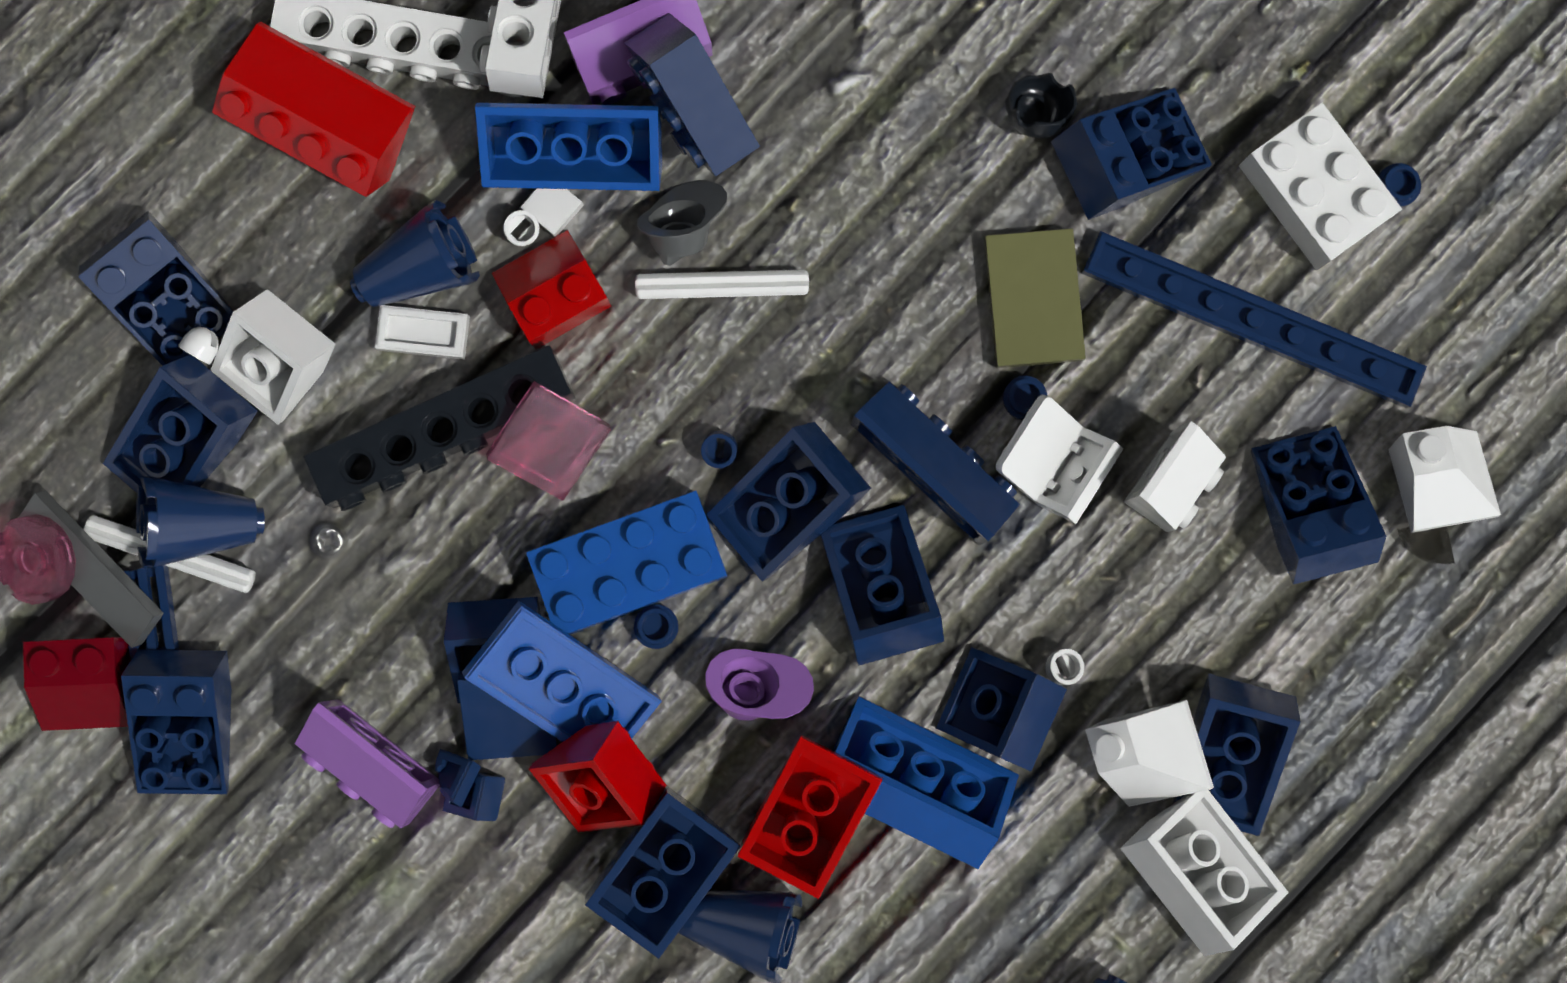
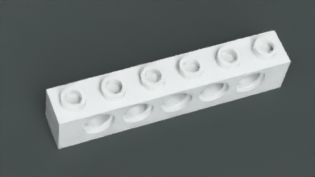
(389, 27)
(526, 66)

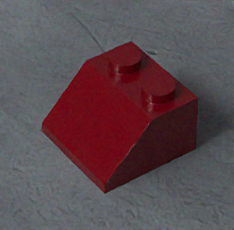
(76, 682)

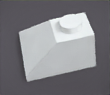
(1443, 478)
(1150, 754)

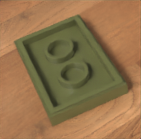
(1034, 298)

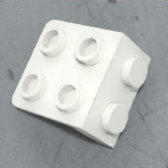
(1057, 460)

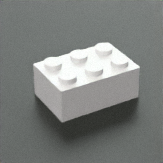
(1319, 186)

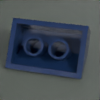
(661, 873)

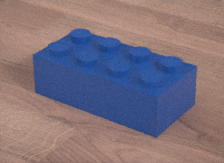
(627, 564)

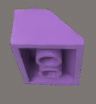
(601, 50)
(366, 763)

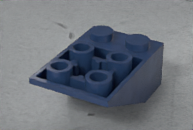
(1130, 152)
(154, 288)
(1317, 505)
(179, 720)

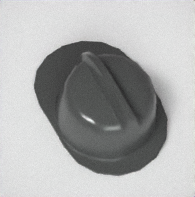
(682, 219)

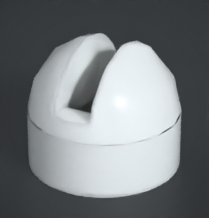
(528, 235)
(200, 344)
(1071, 664)

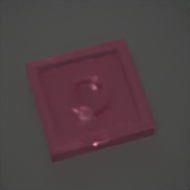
(548, 441)

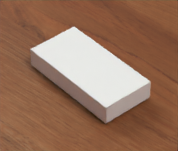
(422, 332)

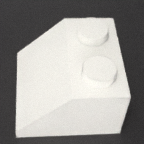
(271, 355)
(1177, 477)

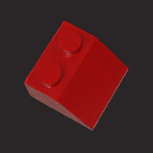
(551, 290)
(600, 778)

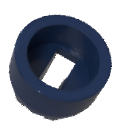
(709, 448)

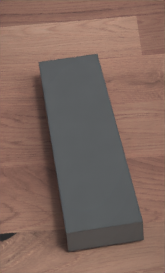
(100, 578)

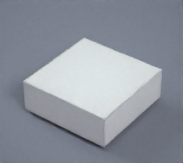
(553, 208)

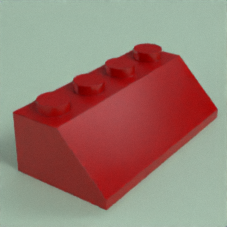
(314, 109)

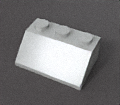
(1205, 872)

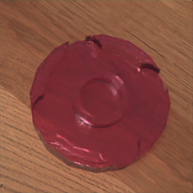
(36, 559)

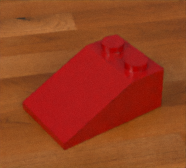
(809, 816)

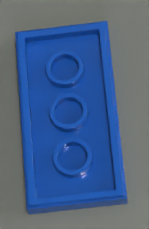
(556, 678)

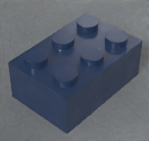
(690, 95)

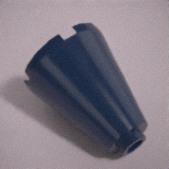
(416, 260)
(191, 521)
(747, 928)

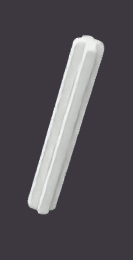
(721, 284)
(204, 566)

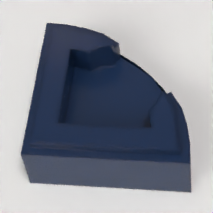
(455, 776)

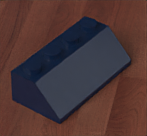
(935, 463)

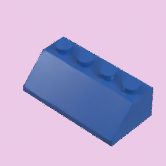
(569, 146)
(928, 783)

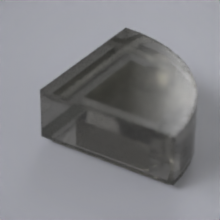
(1428, 545)

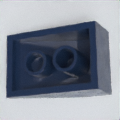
(180, 427)
(788, 499)
(882, 585)
(1245, 745)

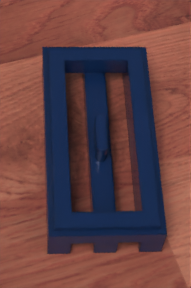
(166, 606)

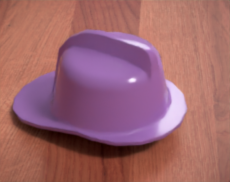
(758, 684)

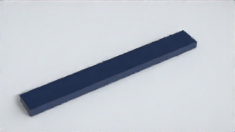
(1254, 320)

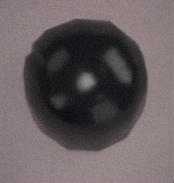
(1040, 105)

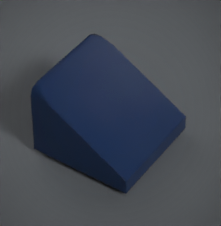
(482, 800)

